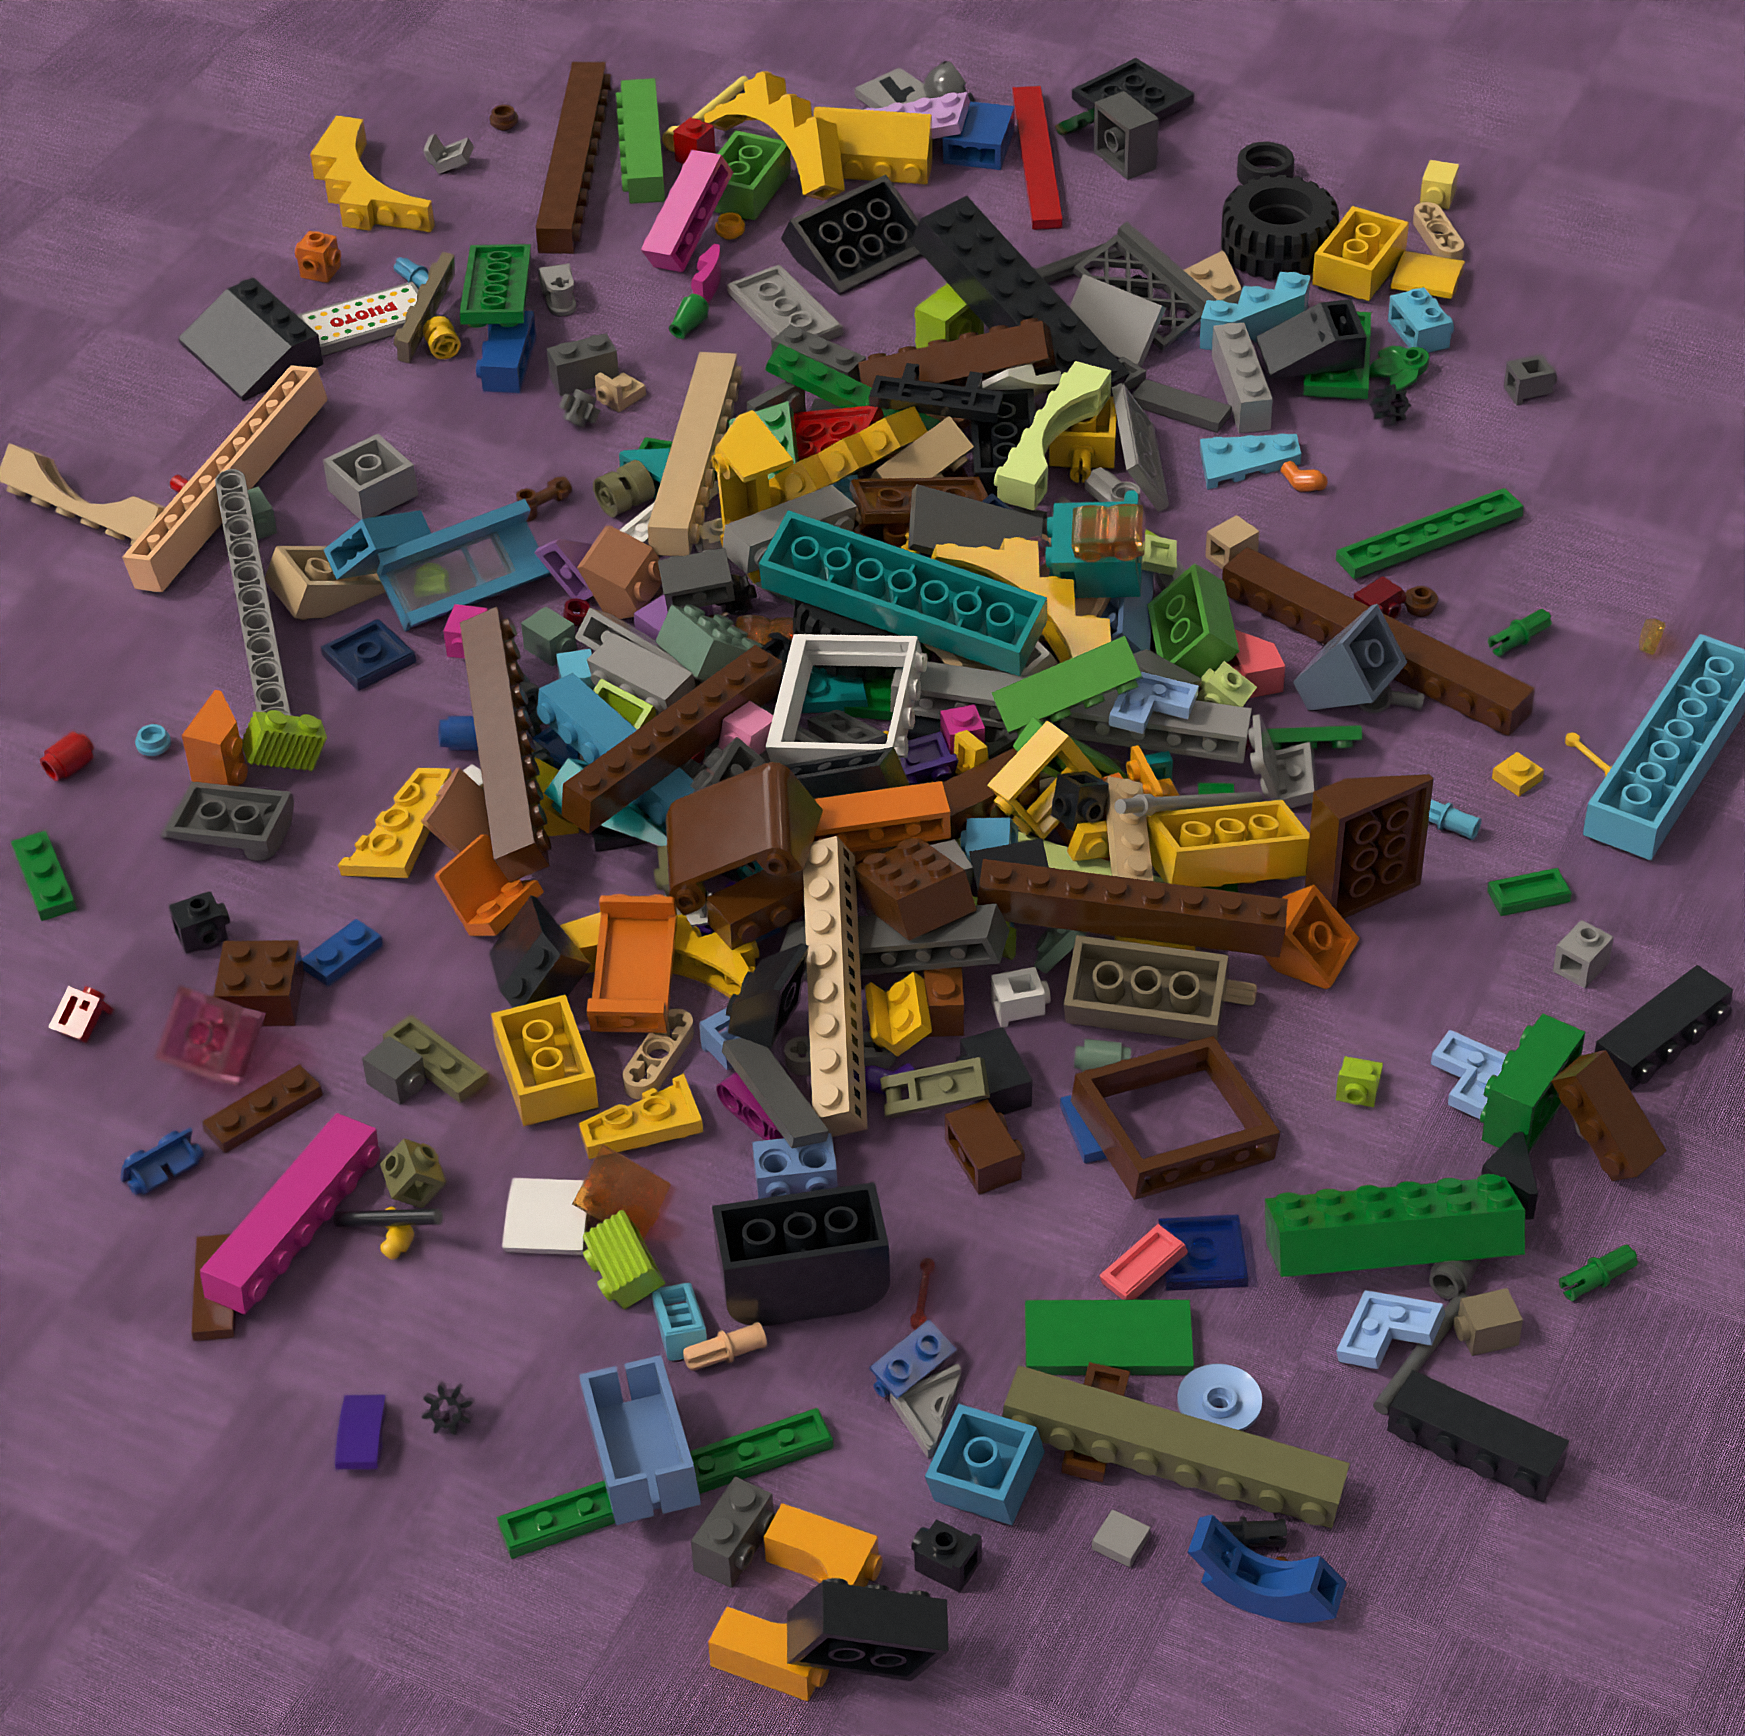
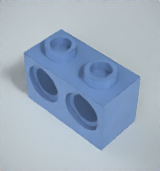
(796, 1170)

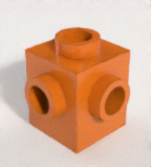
(318, 256)

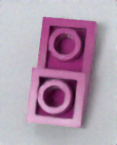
(708, 278)

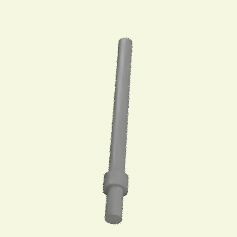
(1148, 804)

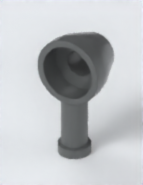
(1396, 698)

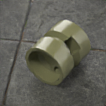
(623, 488)

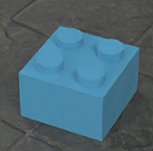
(985, 1464)

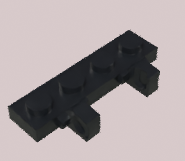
(937, 399)

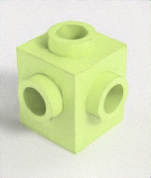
(1225, 687)

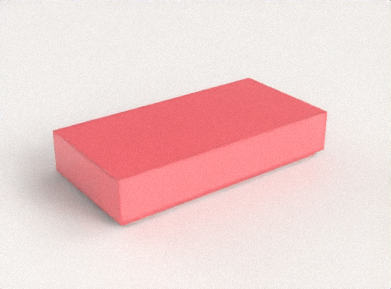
(1143, 1263)

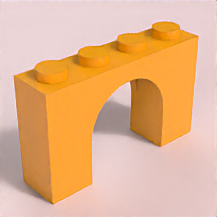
(814, 1549)

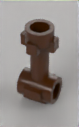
(557, 489)

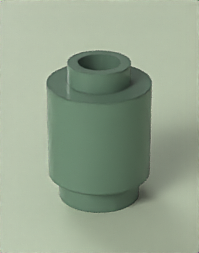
(1099, 1053)

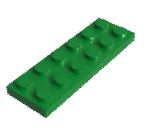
(496, 285)

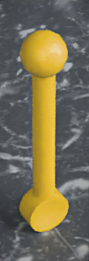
(1573, 740)

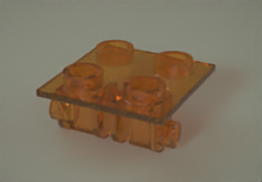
(618, 1185)

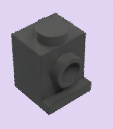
(1529, 378)

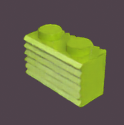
(284, 740)
(622, 1259)

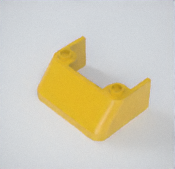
(742, 468)

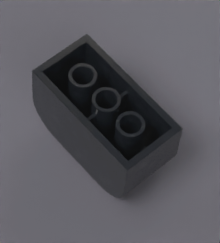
(802, 1254)

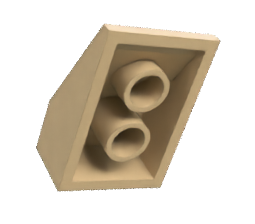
(309, 587)

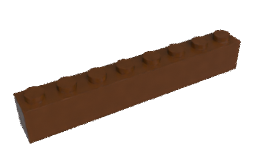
(668, 740)
(1134, 908)

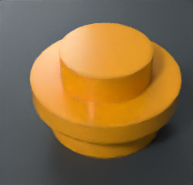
(730, 225)

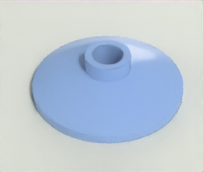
(1223, 1387)

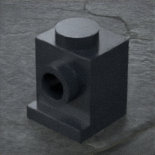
(946, 1554)

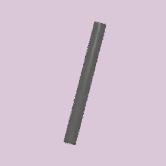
(1417, 1358)

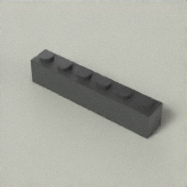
(967, 941)

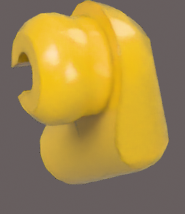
(397, 1240)

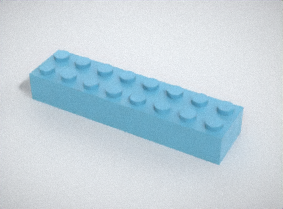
(1670, 750)

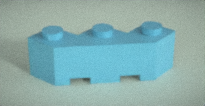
(1258, 307)

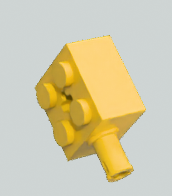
(1087, 444)

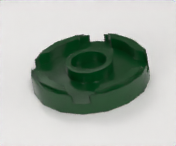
(1075, 123)

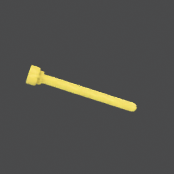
(724, 97)

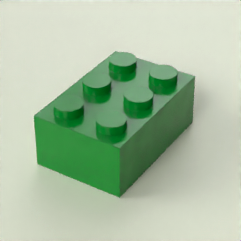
(1523, 1091)

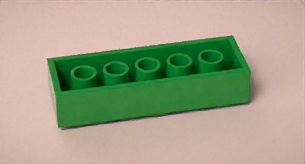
(1394, 1225)

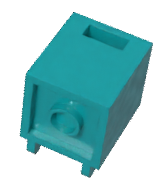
(1097, 579)

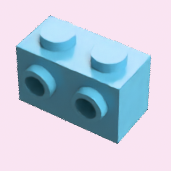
(1420, 320)

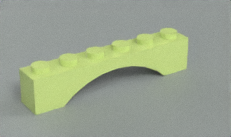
(1078, 397)

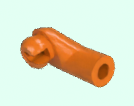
(1304, 479)

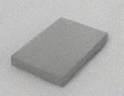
(1117, 318)

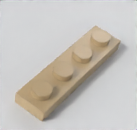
(1127, 833)

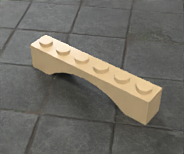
(37, 475)

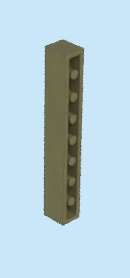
(1178, 1447)

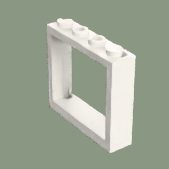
(843, 651)

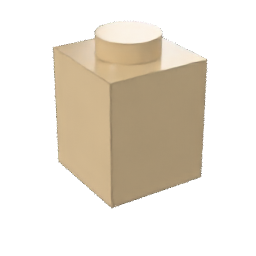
(1229, 540)

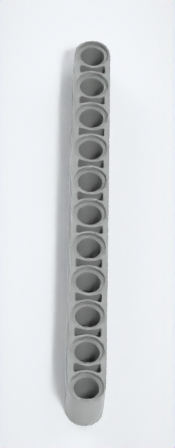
(251, 593)

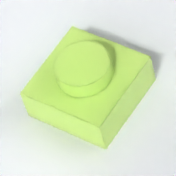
(1160, 555)

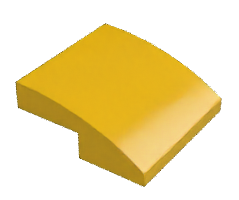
(1433, 273)

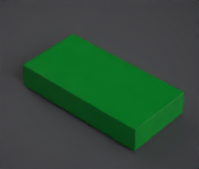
(1529, 891)

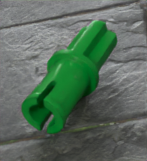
(1520, 631)
(1599, 1272)

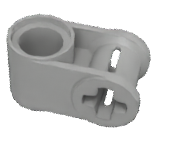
(557, 287)

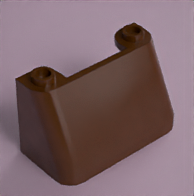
(737, 821)

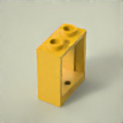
(1025, 767)

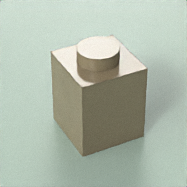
(1488, 1322)

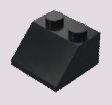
(768, 996)

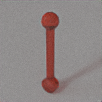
(927, 1266)

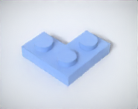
(1156, 694)
(1473, 1065)
(1385, 1318)

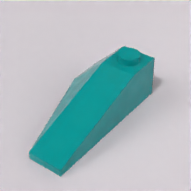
(629, 820)

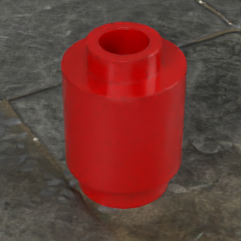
(67, 756)

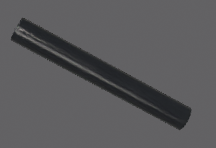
(405, 1217)

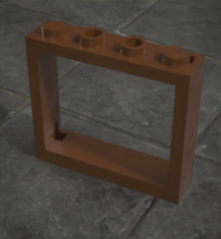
(1190, 1162)

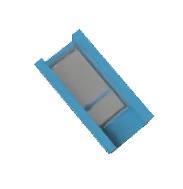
(461, 564)

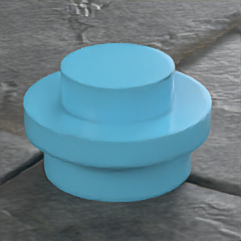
(152, 740)

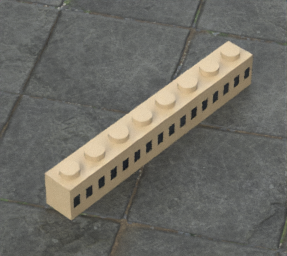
(834, 988)

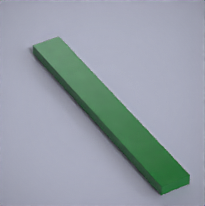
(714, 1467)

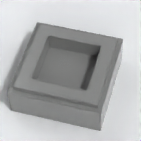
(1121, 1538)

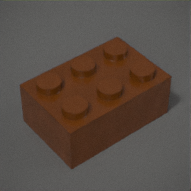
(914, 888)

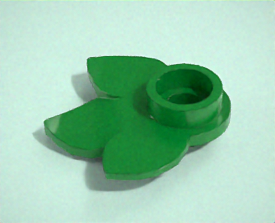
(1400, 365)

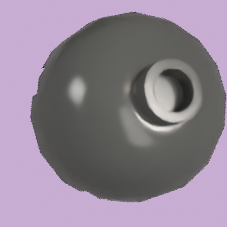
(944, 80)

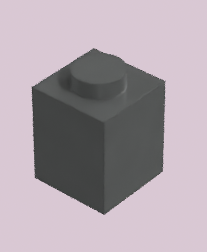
(394, 1070)

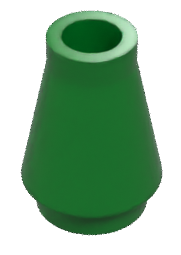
(690, 314)

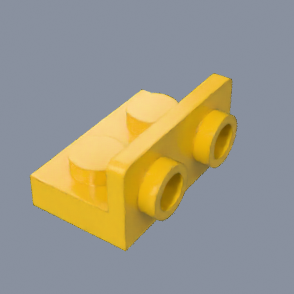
(898, 1015)

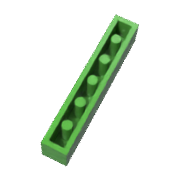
(640, 141)

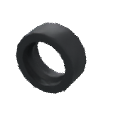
(1264, 154)

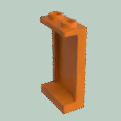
(633, 964)

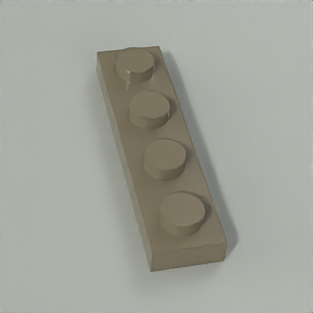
(428, 300)

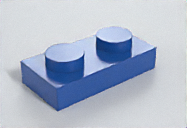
(342, 952)

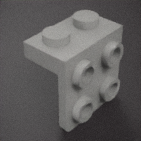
(1286, 772)

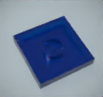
(1213, 1254)

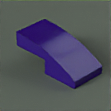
(360, 1432)

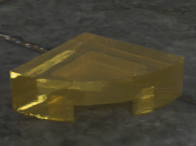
(1651, 635)

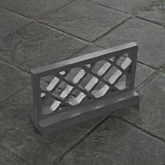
(1161, 274)

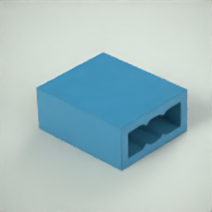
(358, 547)

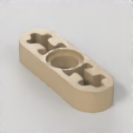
(1438, 223)
(658, 1069)

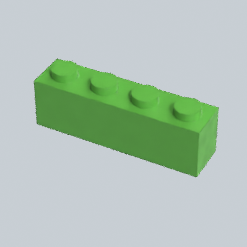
(1069, 685)

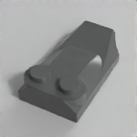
(233, 818)

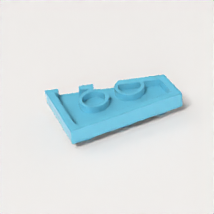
(1243, 455)

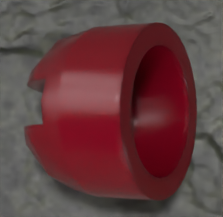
(576, 605)

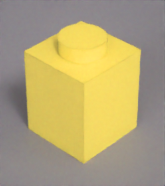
(1439, 183)

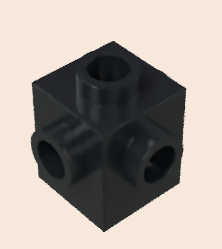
(1079, 799)
(199, 922)

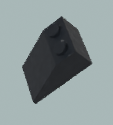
(536, 958)

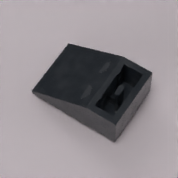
(1315, 341)

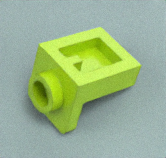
(1358, 1081)

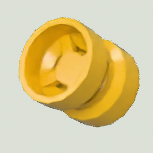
(441, 337)

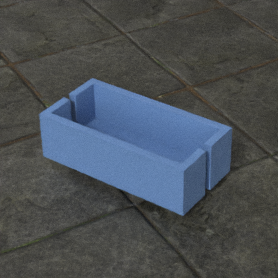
(639, 1441)

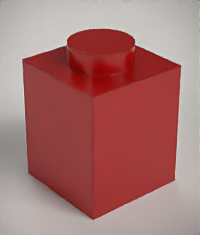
(693, 135)

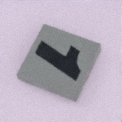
(889, 89)

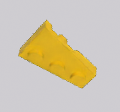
(649, 1121)

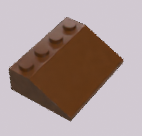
(1368, 839)

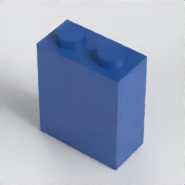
(983, 137)

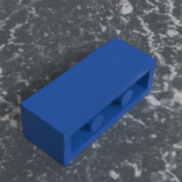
(506, 356)

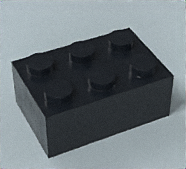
(867, 1630)

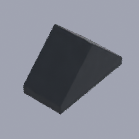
(1514, 1163)

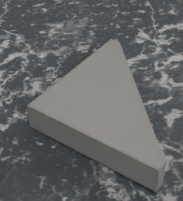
(927, 1407)

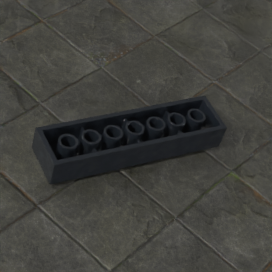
(1004, 286)

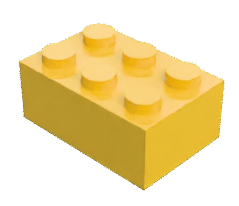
(1360, 253)
(544, 1060)

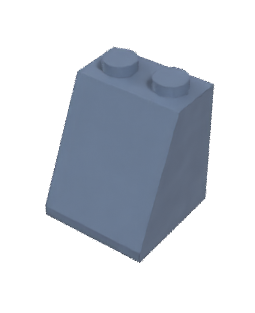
(1352, 665)

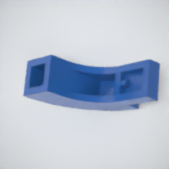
(1264, 1586)

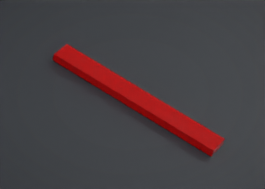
(1037, 158)

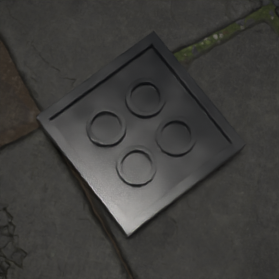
(1140, 81)

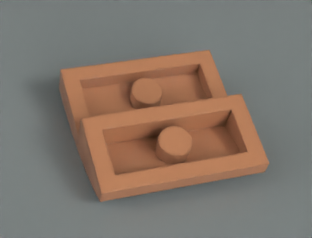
(458, 813)

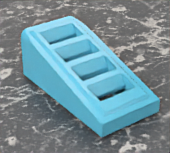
(679, 1323)

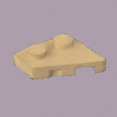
(1217, 277)

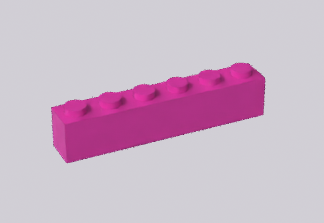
(290, 1214)

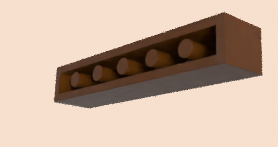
(983, 353)

